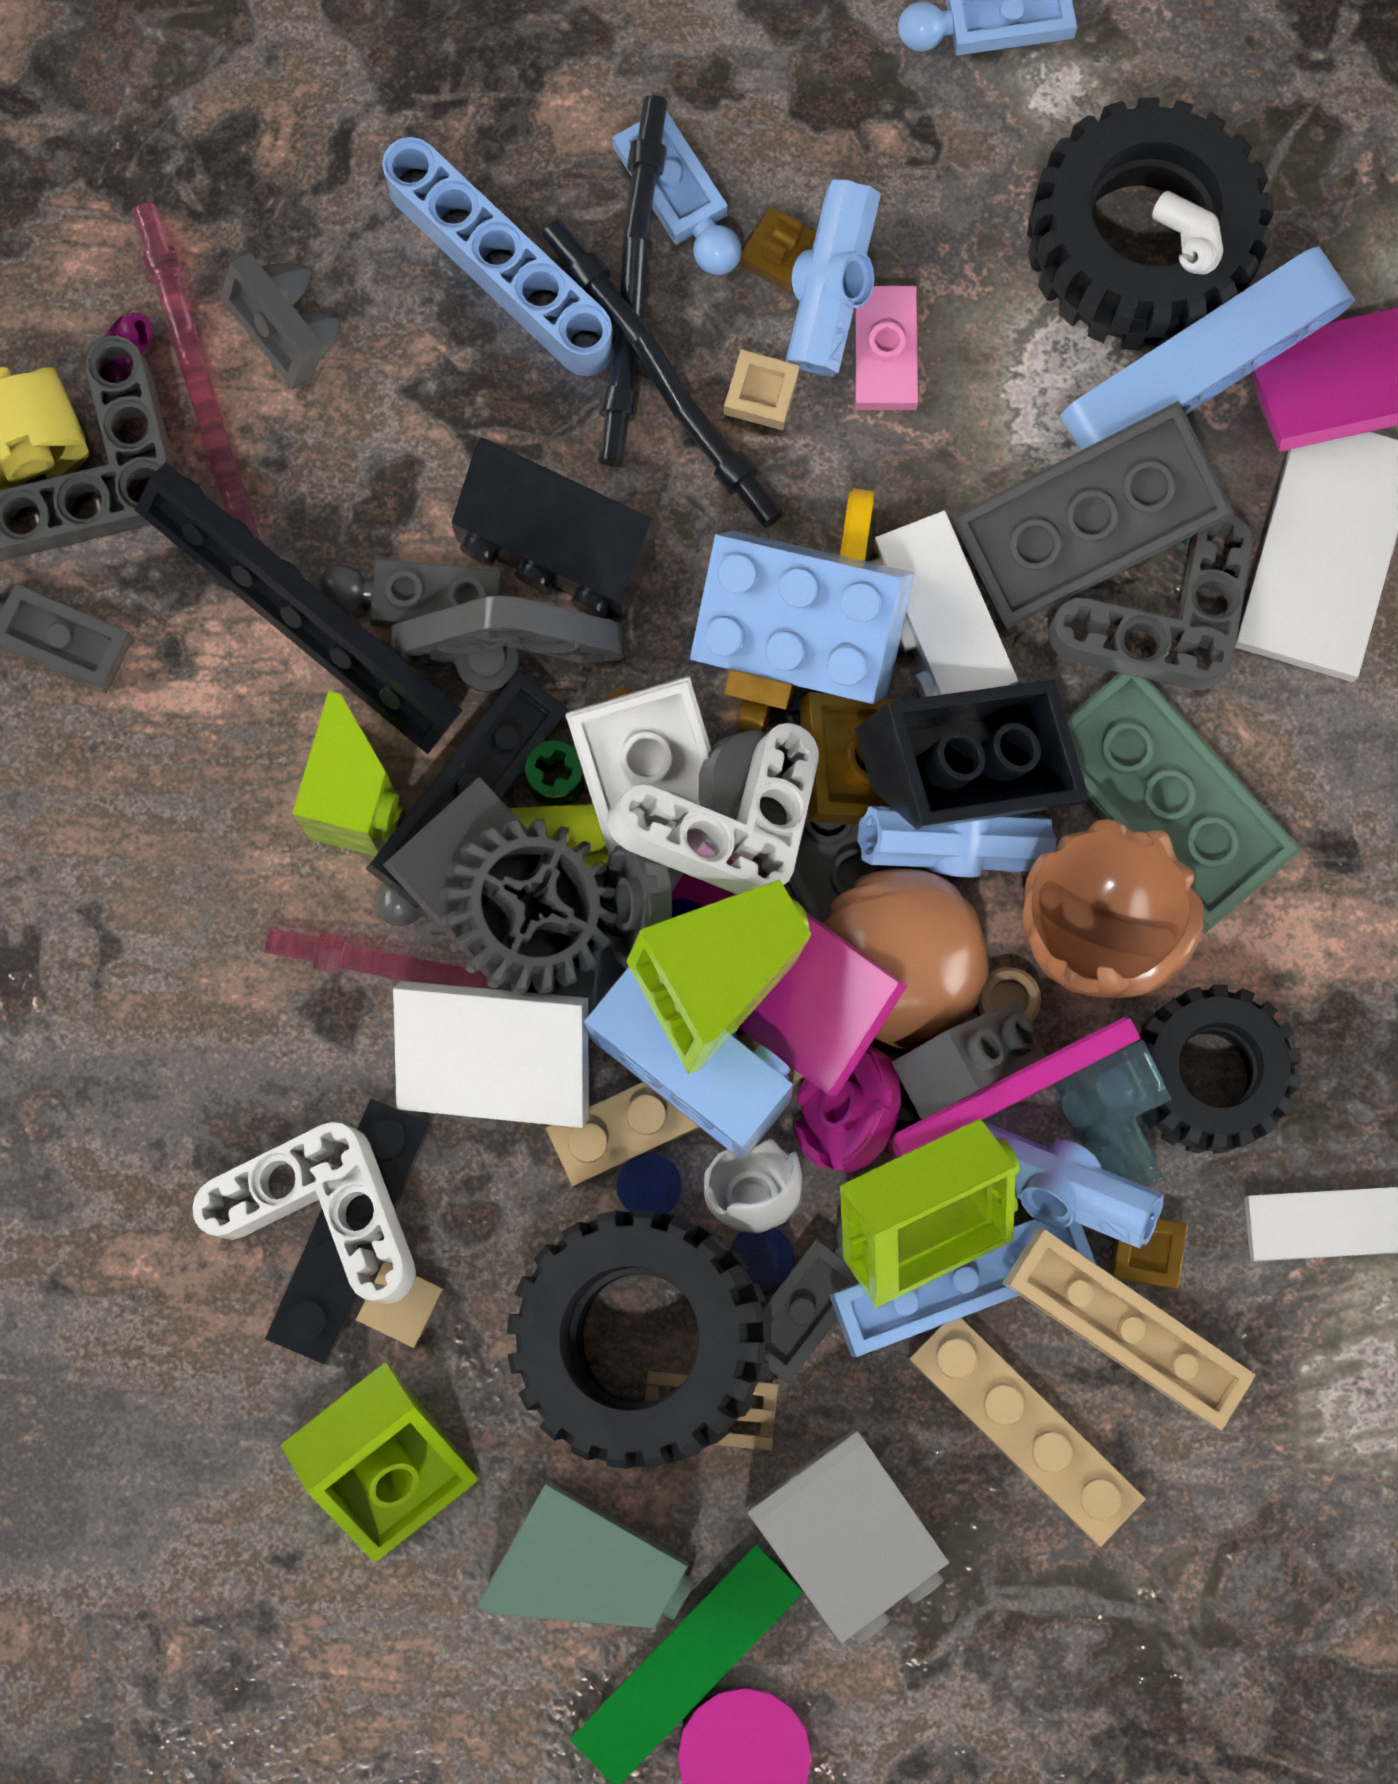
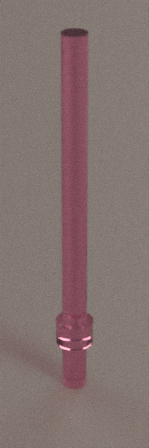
(163, 269)
(332, 954)

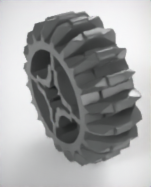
(504, 898)

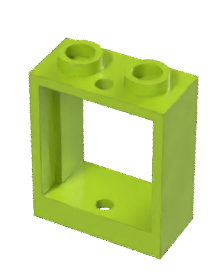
(929, 1211)

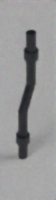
(645, 163)
(732, 469)

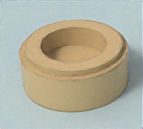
(1008, 986)

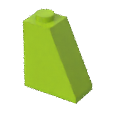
(717, 966)

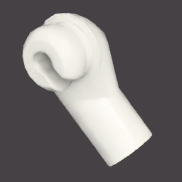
(1198, 232)

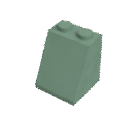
(585, 1567)

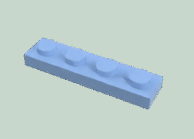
(943, 1299)

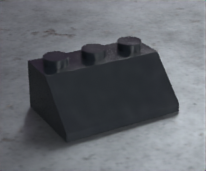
(553, 531)
(973, 755)

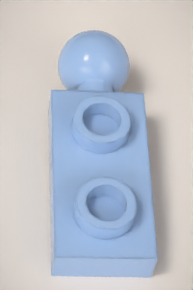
(986, 24)
(688, 201)

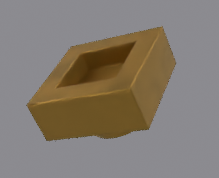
(1157, 1262)

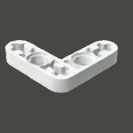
(749, 834)
(334, 1189)

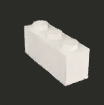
(945, 612)

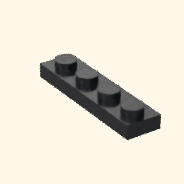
(492, 750)
(319, 1290)

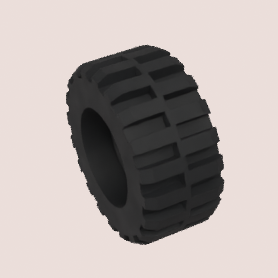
(1161, 151)
(554, 1356)

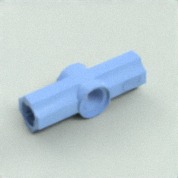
(833, 277)
(957, 849)
(1068, 1186)

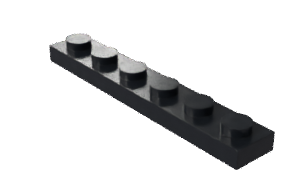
(297, 608)

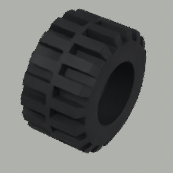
(1267, 1061)

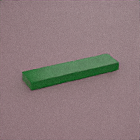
(685, 1665)

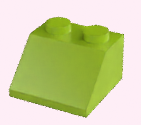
(344, 787)
(378, 1463)

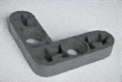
(510, 623)
(1190, 629)

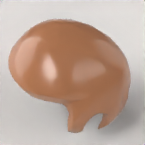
(1112, 911)
(923, 936)

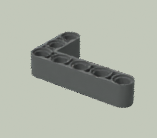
(115, 481)

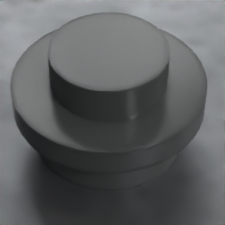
(489, 669)

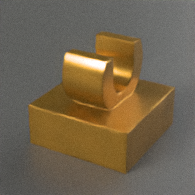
(776, 247)
(759, 697)

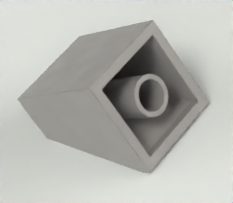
(849, 1538)

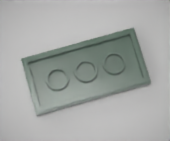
(1158, 773)

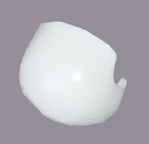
(754, 1192)

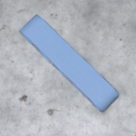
(490, 230)
(1215, 349)

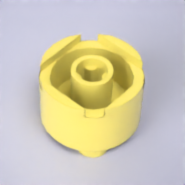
(37, 428)

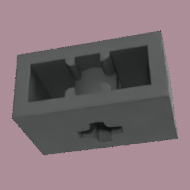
(968, 1059)

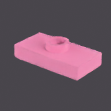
(887, 350)

